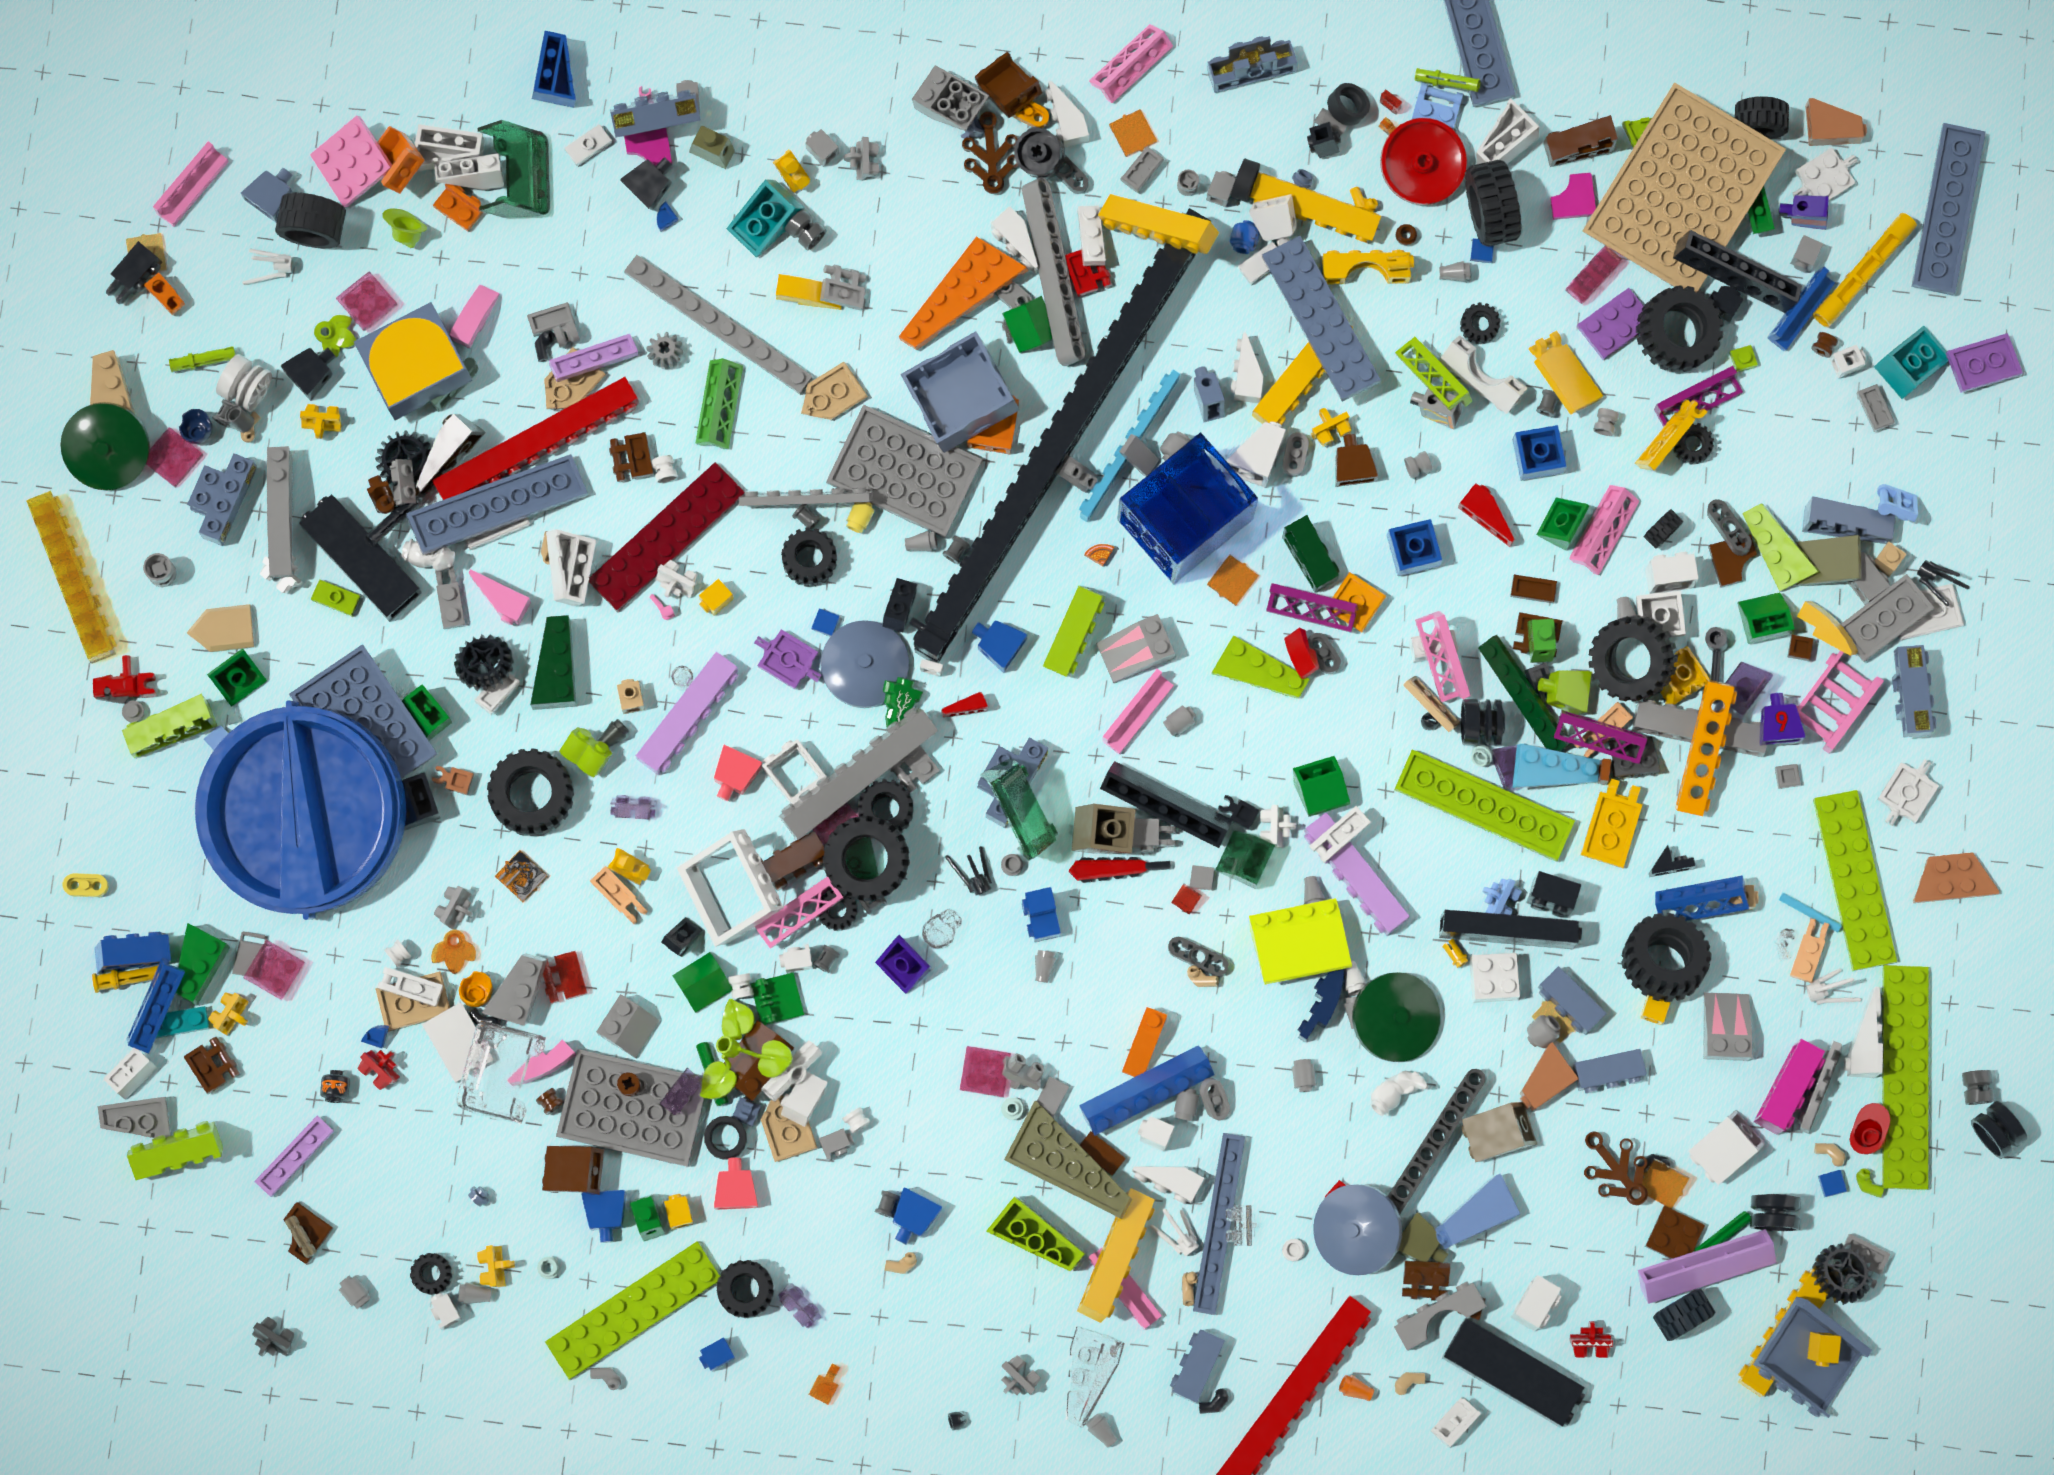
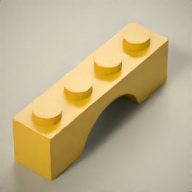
(1338, 265)

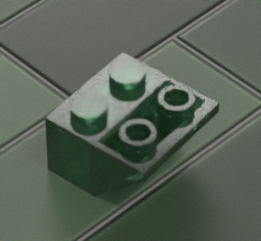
(1245, 858)

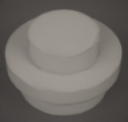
(132, 711)
(1011, 864)

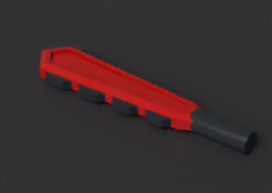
(1102, 868)

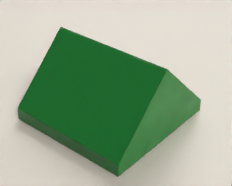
(1029, 324)
(1562, 522)
(237, 677)
(702, 982)

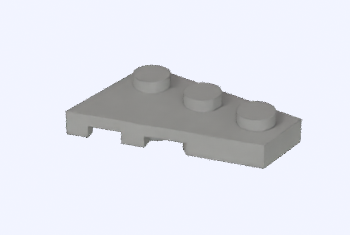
(137, 1117)

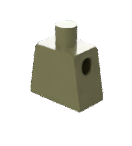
(710, 147)
(1420, 1241)

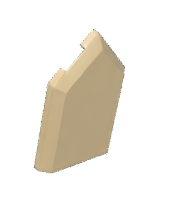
(571, 390)
(832, 393)
(224, 628)
(784, 1135)

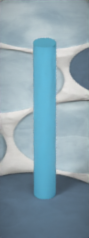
(1809, 912)

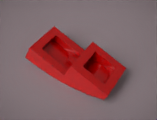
(1302, 657)

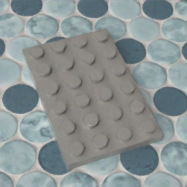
(904, 471)
(633, 1125)

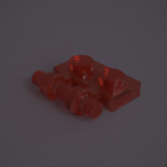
(570, 976)

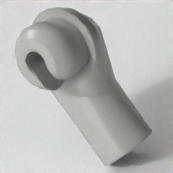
(608, 1375)

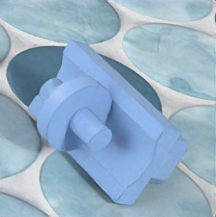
(1498, 895)

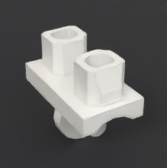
(674, 582)
(285, 583)
(1279, 825)

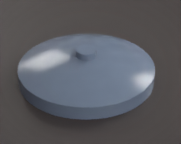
(860, 660)
(1357, 1229)

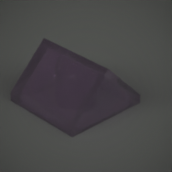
(1748, 683)

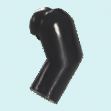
(542, 344)
(477, 1017)
(1650, 1159)
(1217, 1403)

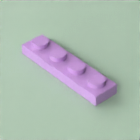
(593, 357)
(294, 1156)

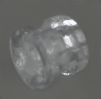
(683, 681)

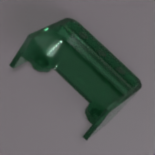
(526, 170)
(1020, 808)

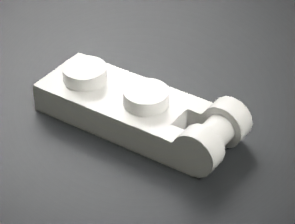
(1340, 833)
(411, 987)

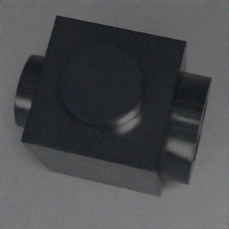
(1324, 140)
(1727, 300)

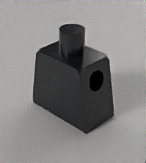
(649, 181)
(309, 370)

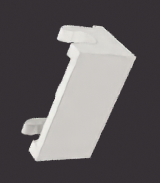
(129, 1073)
(1455, 1422)

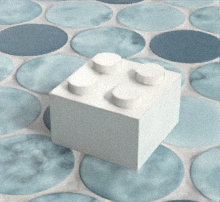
(1671, 573)
(1665, 609)
(1494, 977)
(1536, 1303)

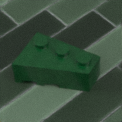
(1310, 553)

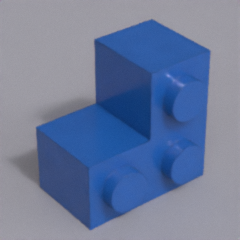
(1042, 915)

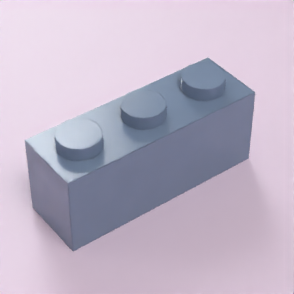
(1571, 1001)
(1609, 1071)
(1196, 1366)

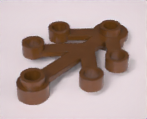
(990, 157)
(1618, 1171)

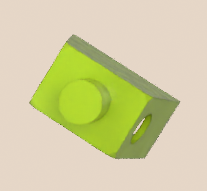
(1567, 690)

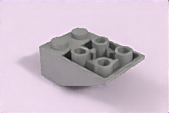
(948, 99)

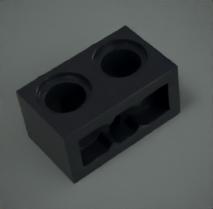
(900, 605)

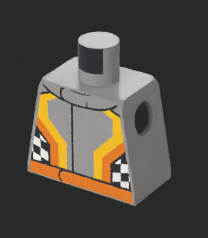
(1434, 410)

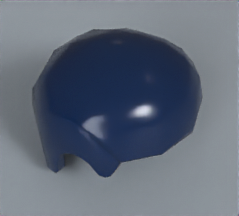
(195, 426)

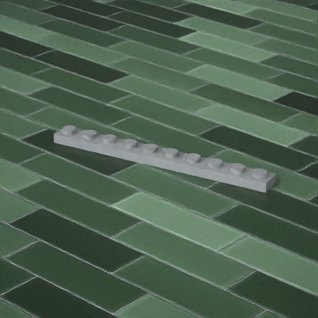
(718, 324)

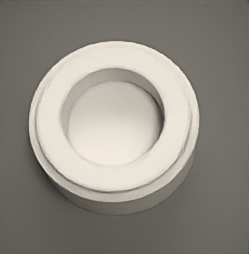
(1293, 1250)

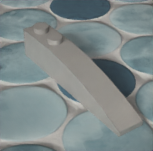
(279, 510)

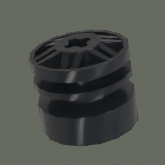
(1482, 722)

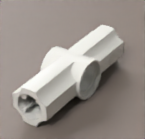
(794, 1073)

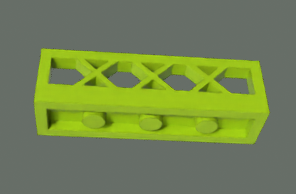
(1436, 369)

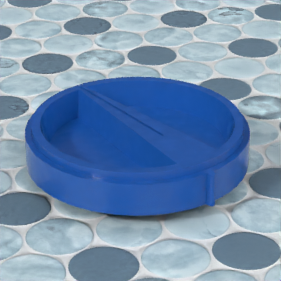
(300, 810)

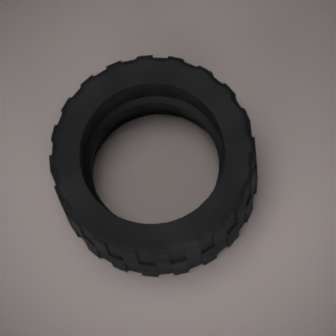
(310, 220)

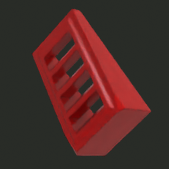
(973, 704)

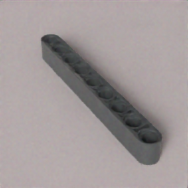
(1433, 1145)

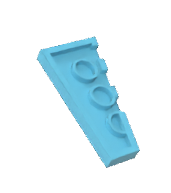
(1548, 767)

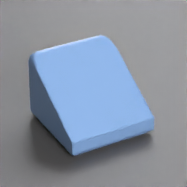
(215, 737)

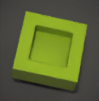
(1743, 358)

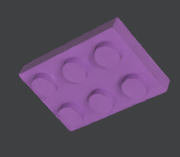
(1612, 324)
(1984, 363)

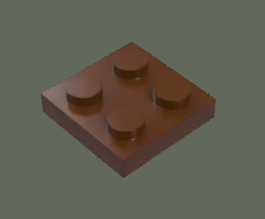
(1674, 1234)

